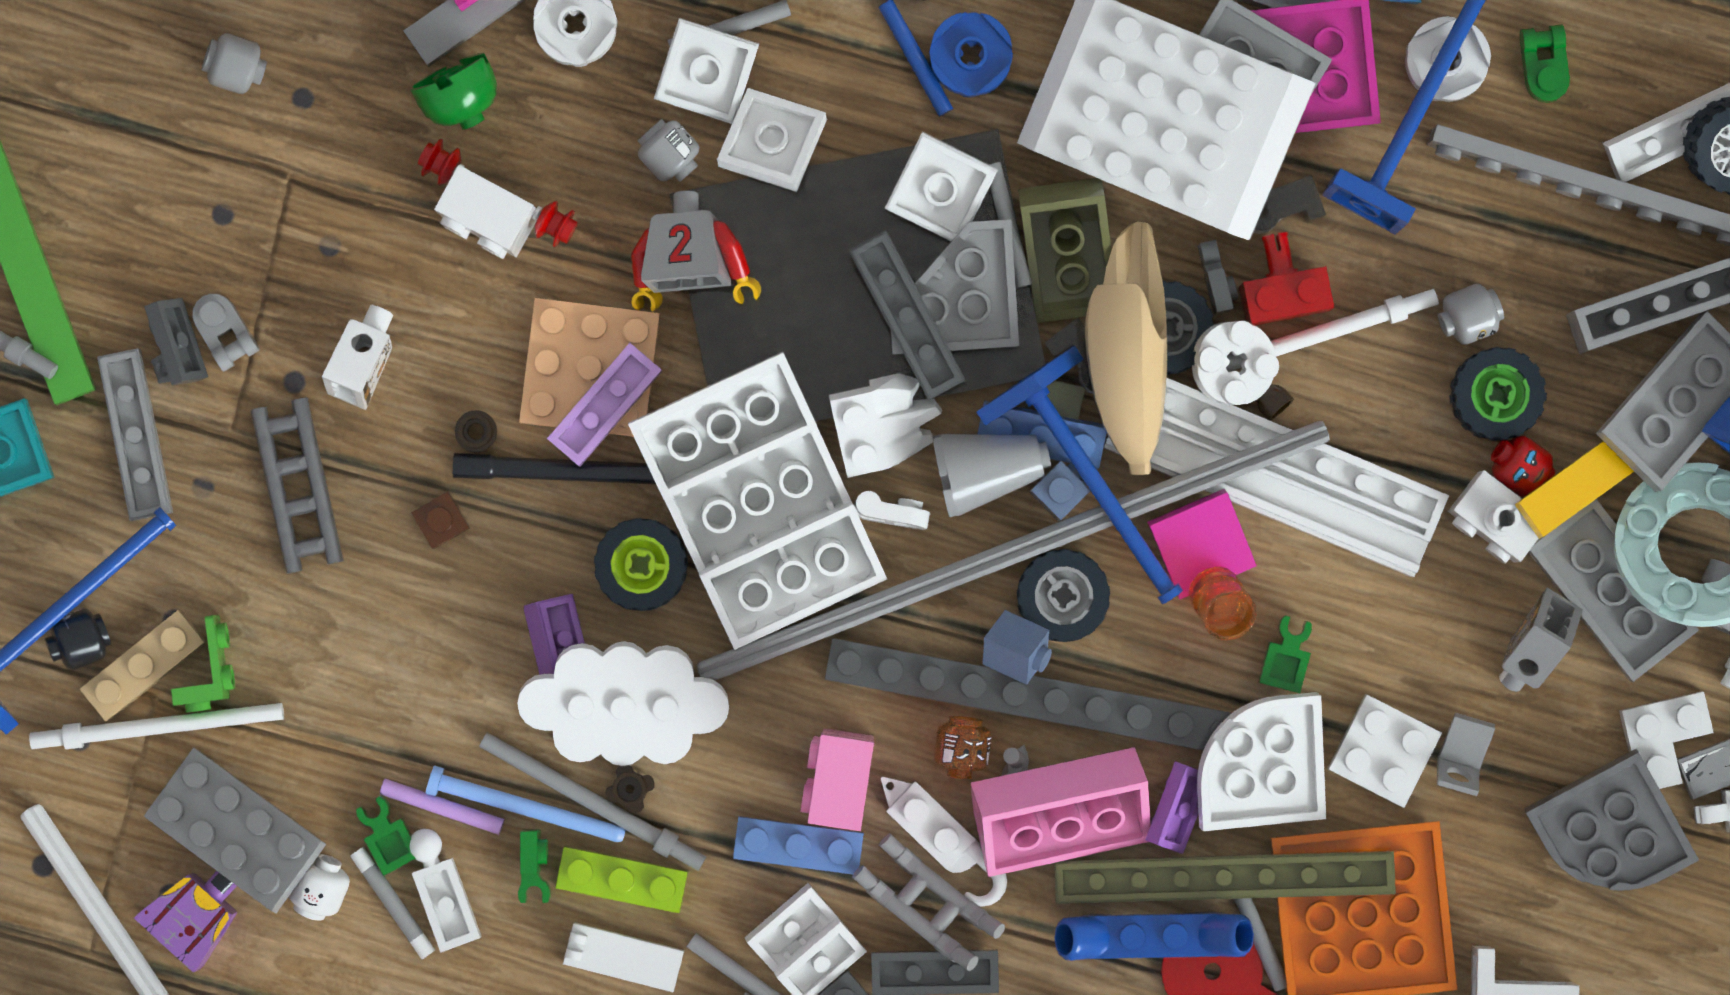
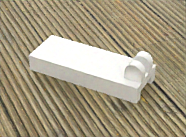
(623, 957)

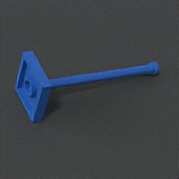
(1369, 197)
(1034, 392)
(76, 596)

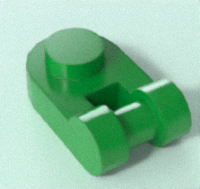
(1546, 78)

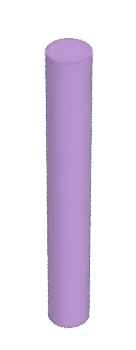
(442, 806)

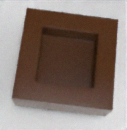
(440, 520)

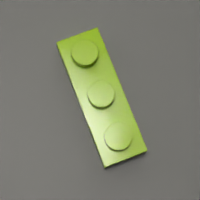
(621, 879)

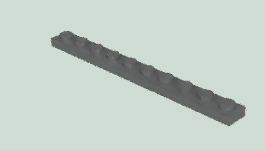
(1039, 699)

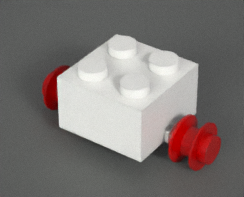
(488, 210)

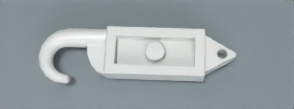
(939, 834)

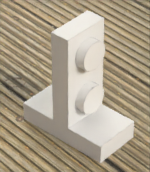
(1484, 981)

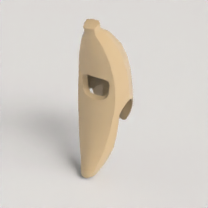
(1129, 347)

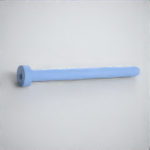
(522, 806)

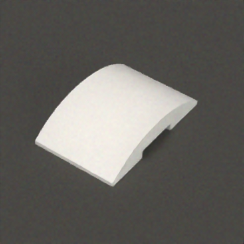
(757, 500)

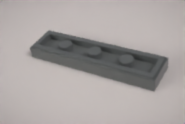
(906, 315)

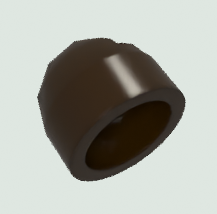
(1274, 401)

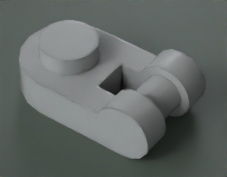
(217, 316)

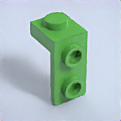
(199, 697)

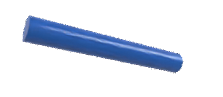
(915, 58)

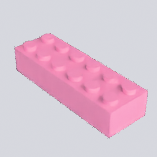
(840, 779)

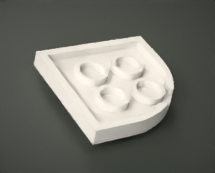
(1264, 765)

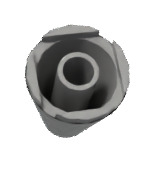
(986, 467)

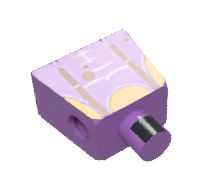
(191, 918)

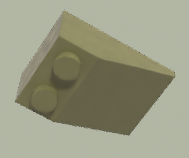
(1065, 245)

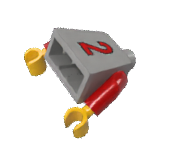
(688, 253)

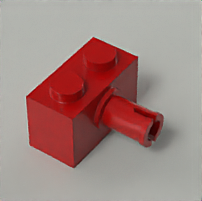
(1285, 290)

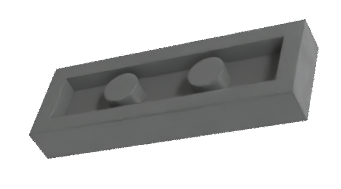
(932, 973)

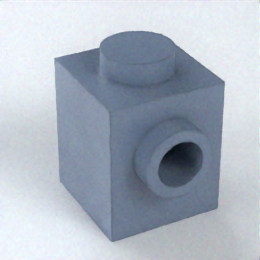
(1060, 490)
(1016, 647)

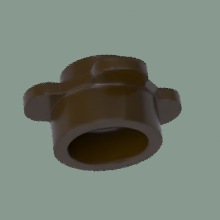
(641, 785)

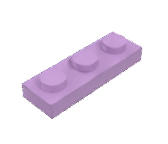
(604, 404)

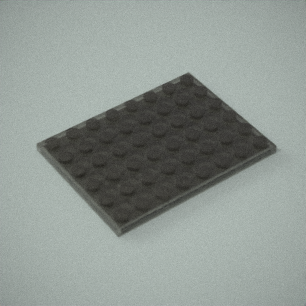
(813, 292)

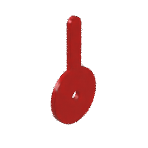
(1236, 975)

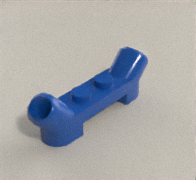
(1154, 936)

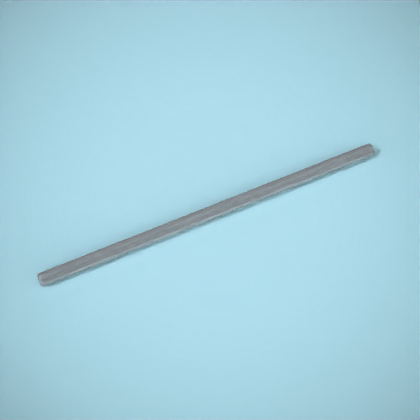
(1012, 552)

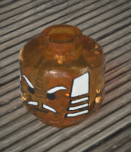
(962, 746)

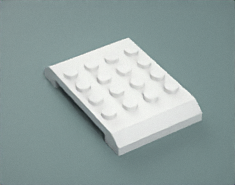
(1166, 114)

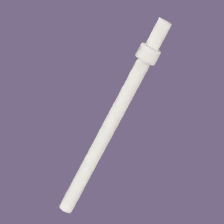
(1393, 310)
(75, 735)

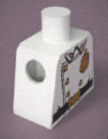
(355, 374)

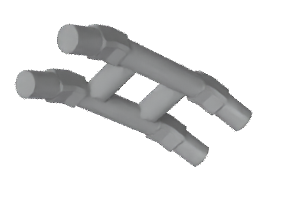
(925, 877)

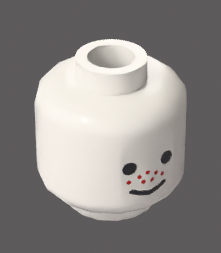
(321, 889)

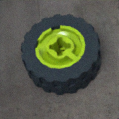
(640, 564)

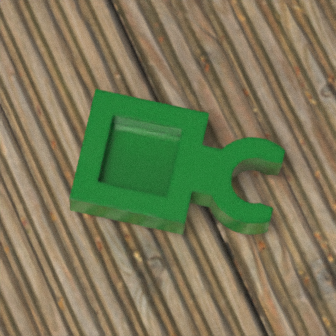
(1284, 663)
(389, 841)

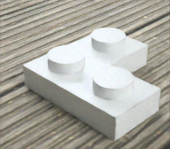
(1659, 724)

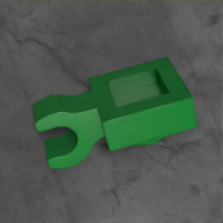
(533, 854)

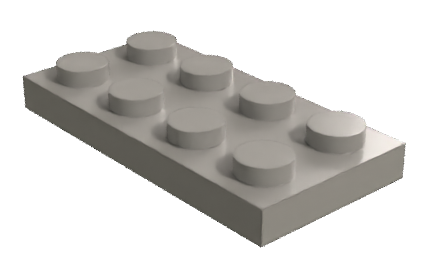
(1668, 409)
(1584, 570)
(235, 830)

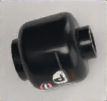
(78, 639)

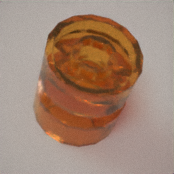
(1222, 603)

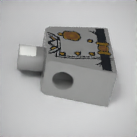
(1540, 641)

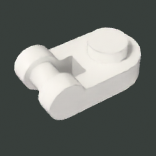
(906, 513)

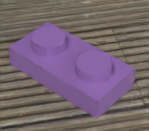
(1176, 810)

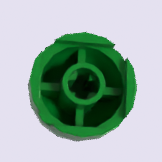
(458, 92)

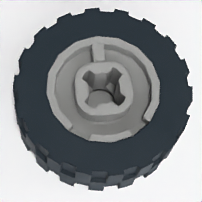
(1064, 594)

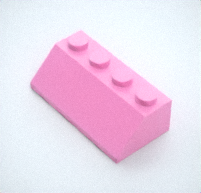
(1061, 811)

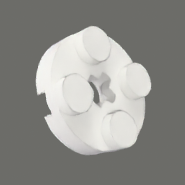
(575, 48)
(1469, 68)
(1211, 359)

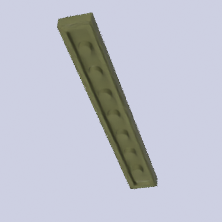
(1225, 877)

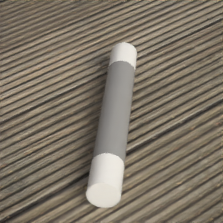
(392, 902)

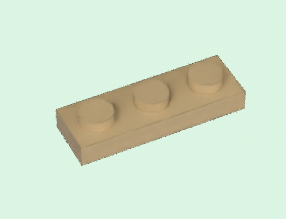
(143, 665)

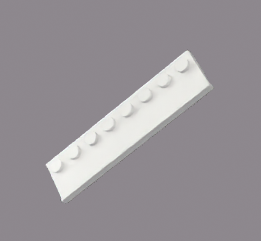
(1311, 491)

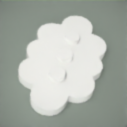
(623, 703)

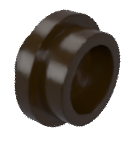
(462, 431)

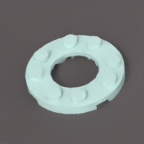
(1638, 551)

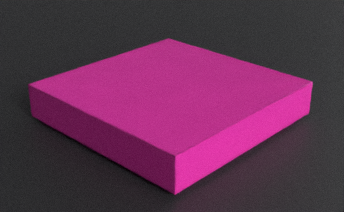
(1201, 538)

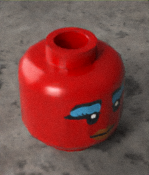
(1521, 465)

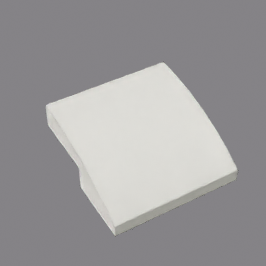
(805, 943)

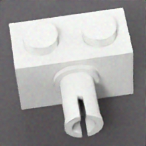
(1490, 511)

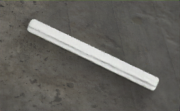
(91, 901)

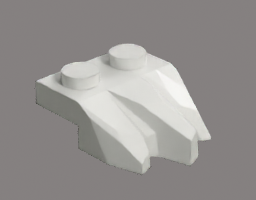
(881, 423)

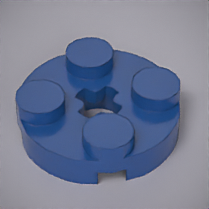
(972, 30)

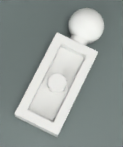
(442, 893)

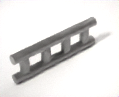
(308, 461)

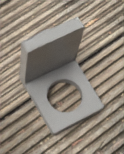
(1464, 753)

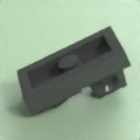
(180, 354)

